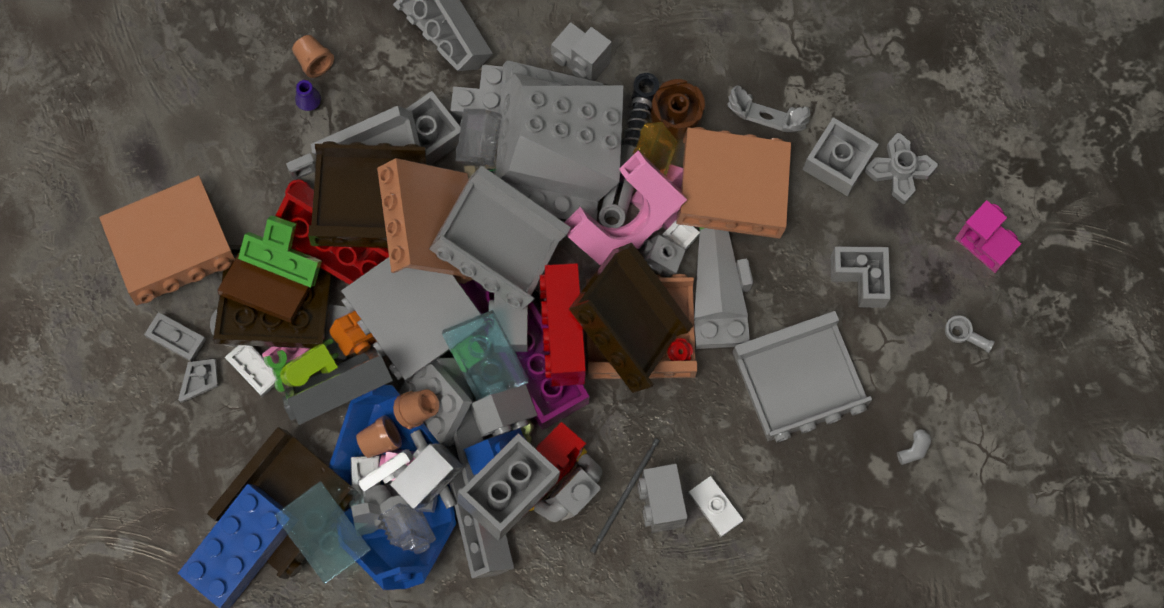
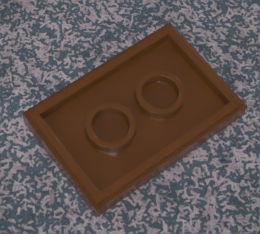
(263, 290)

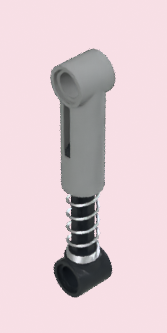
(641, 105)

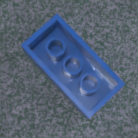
(235, 547)

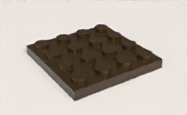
(250, 327)

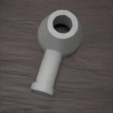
(966, 333)

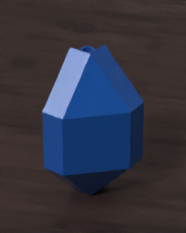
(385, 563)

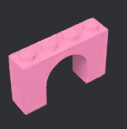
(659, 202)

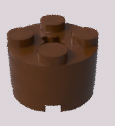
(686, 99)

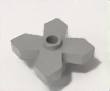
(901, 167)
(375, 503)

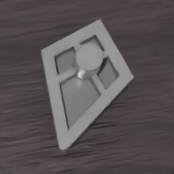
(198, 379)

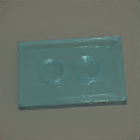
(485, 355)
(322, 532)

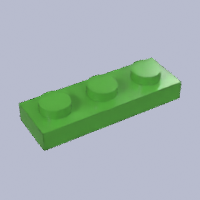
(288, 264)

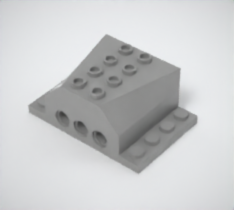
(559, 138)

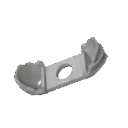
(742, 106)

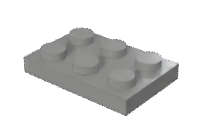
(452, 400)

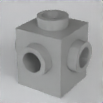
(662, 255)

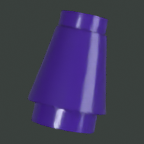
(307, 96)

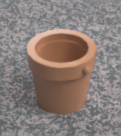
(312, 56)
(415, 407)
(379, 437)

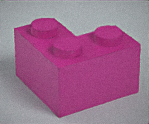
(987, 238)

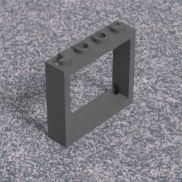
(329, 390)

